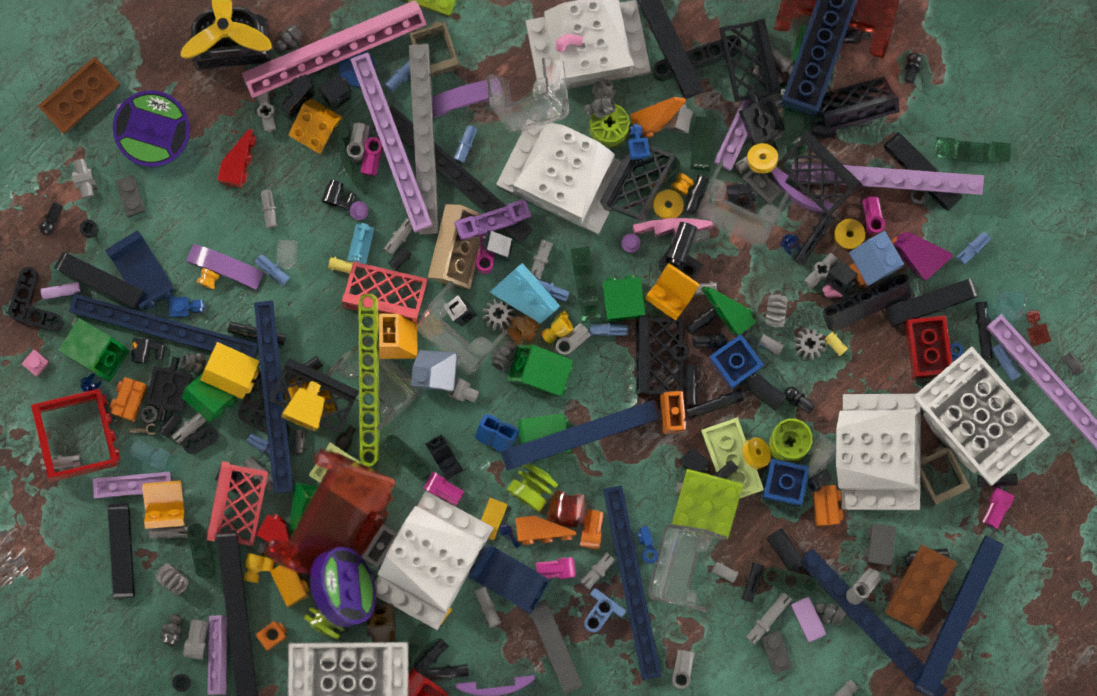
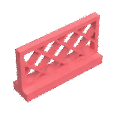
(351, 301)
(222, 495)

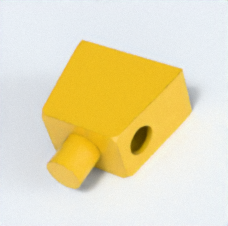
(305, 407)

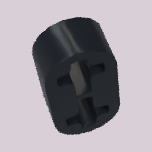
(203, 443)

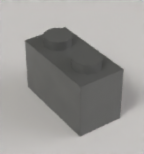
(880, 544)
(380, 546)

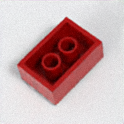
(928, 346)

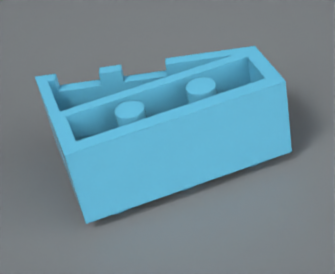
(526, 294)

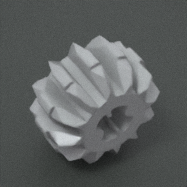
(776, 310)
(492, 311)
(816, 348)
(172, 579)

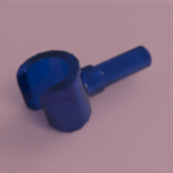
(506, 529)

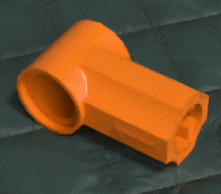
(591, 534)

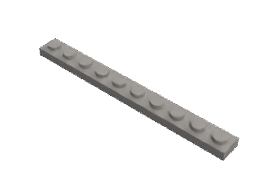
(424, 132)

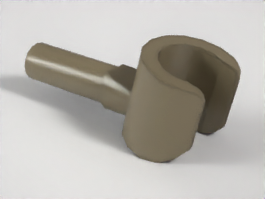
(143, 430)

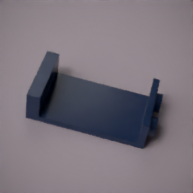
(141, 269)
(509, 578)

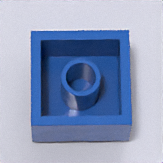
(735, 362)
(785, 482)

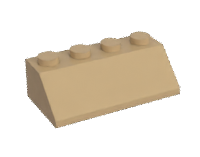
(453, 257)

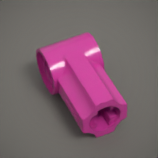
(371, 159)
(873, 215)
(484, 256)
(440, 487)
(999, 504)
(560, 569)

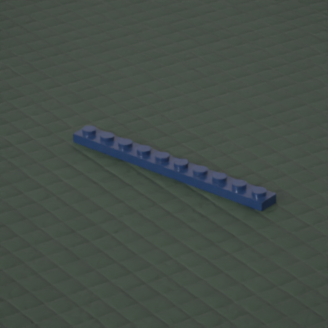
(157, 326)
(270, 375)
(632, 582)
(865, 619)

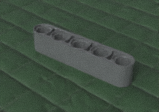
(555, 648)

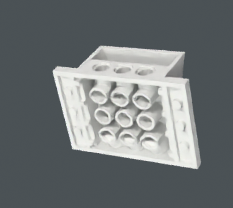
(610, 46)
(561, 173)
(979, 417)
(879, 452)
(431, 559)
(348, 669)

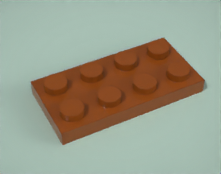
(79, 95)
(920, 587)

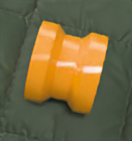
(682, 184)
(208, 278)

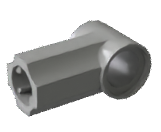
(358, 139)
(573, 340)
(863, 586)
(195, 645)
(682, 667)

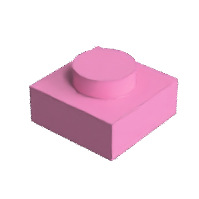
(35, 363)

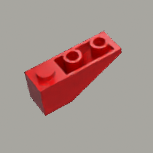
(234, 165)

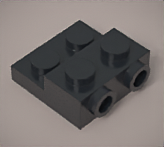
(301, 91)

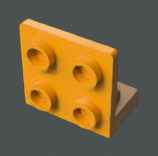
(314, 125)
(672, 291)
(163, 504)

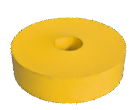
(759, 165)
(668, 196)
(843, 240)
(756, 453)

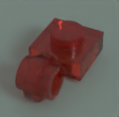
(1038, 333)

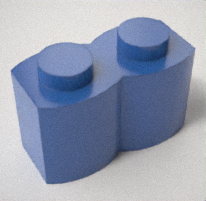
(495, 433)

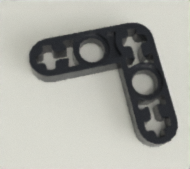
(27, 310)
(255, 407)

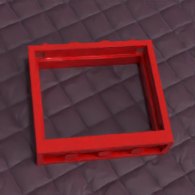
(68, 401)

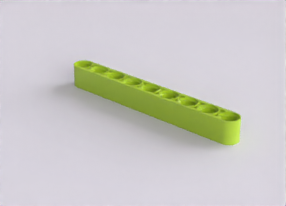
(364, 388)

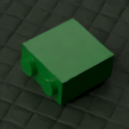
(623, 298)
(207, 399)

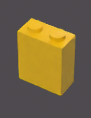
(230, 371)

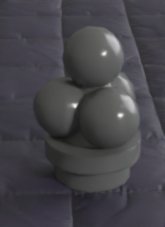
(288, 38)
(601, 107)
(503, 356)
(194, 362)
(832, 613)
(171, 631)

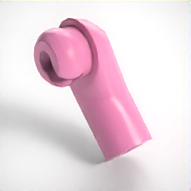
(567, 39)
(830, 292)

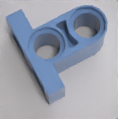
(597, 614)

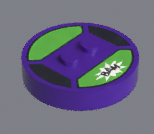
(151, 129)
(343, 587)

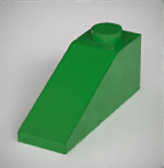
(733, 314)

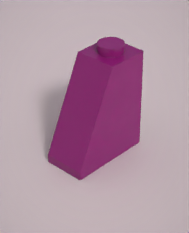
(921, 255)

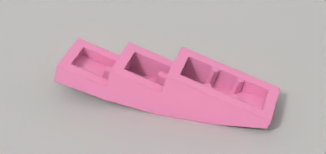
(666, 226)

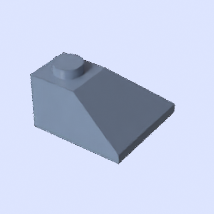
(434, 370)

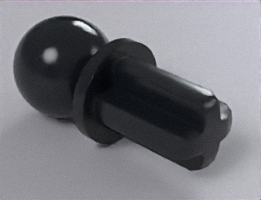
(912, 67)
(47, 226)
(717, 340)
(799, 399)

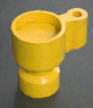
(559, 328)
(255, 564)

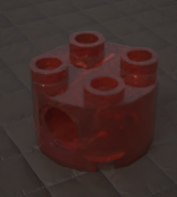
(567, 509)

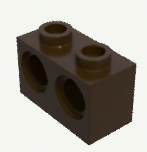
(382, 624)

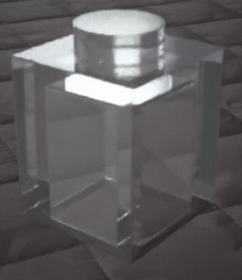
(287, 253)

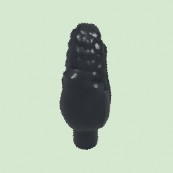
(855, 36)
(345, 439)

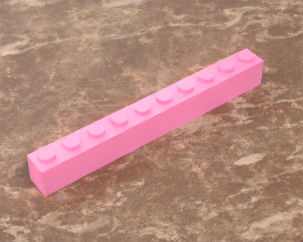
(334, 48)

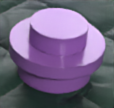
(359, 210)
(630, 243)

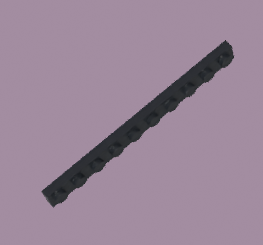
(460, 177)

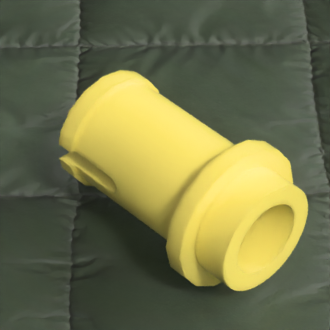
(340, 265)
(835, 343)

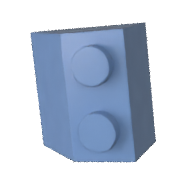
(876, 258)

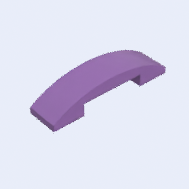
(459, 98)
(780, 178)
(493, 220)
(225, 266)
(520, 682)

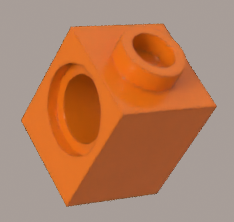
(264, 639)

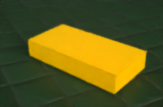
(493, 515)

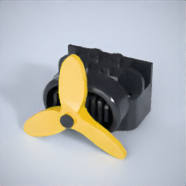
(228, 38)

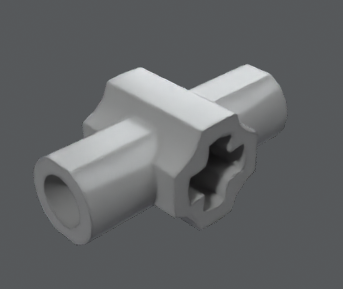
(268, 121)
(83, 178)
(814, 278)
(463, 391)

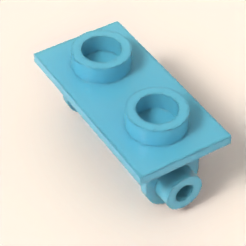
(361, 243)

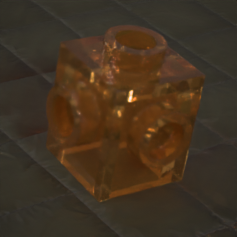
(523, 329)

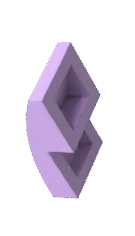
(808, 619)

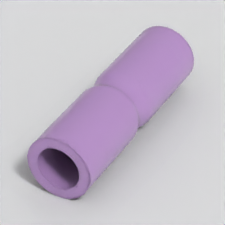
(58, 291)

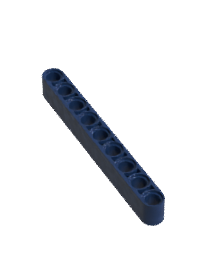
(580, 435)
(958, 616)

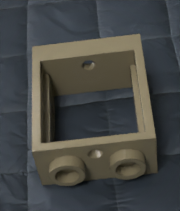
(434, 29)
(938, 452)

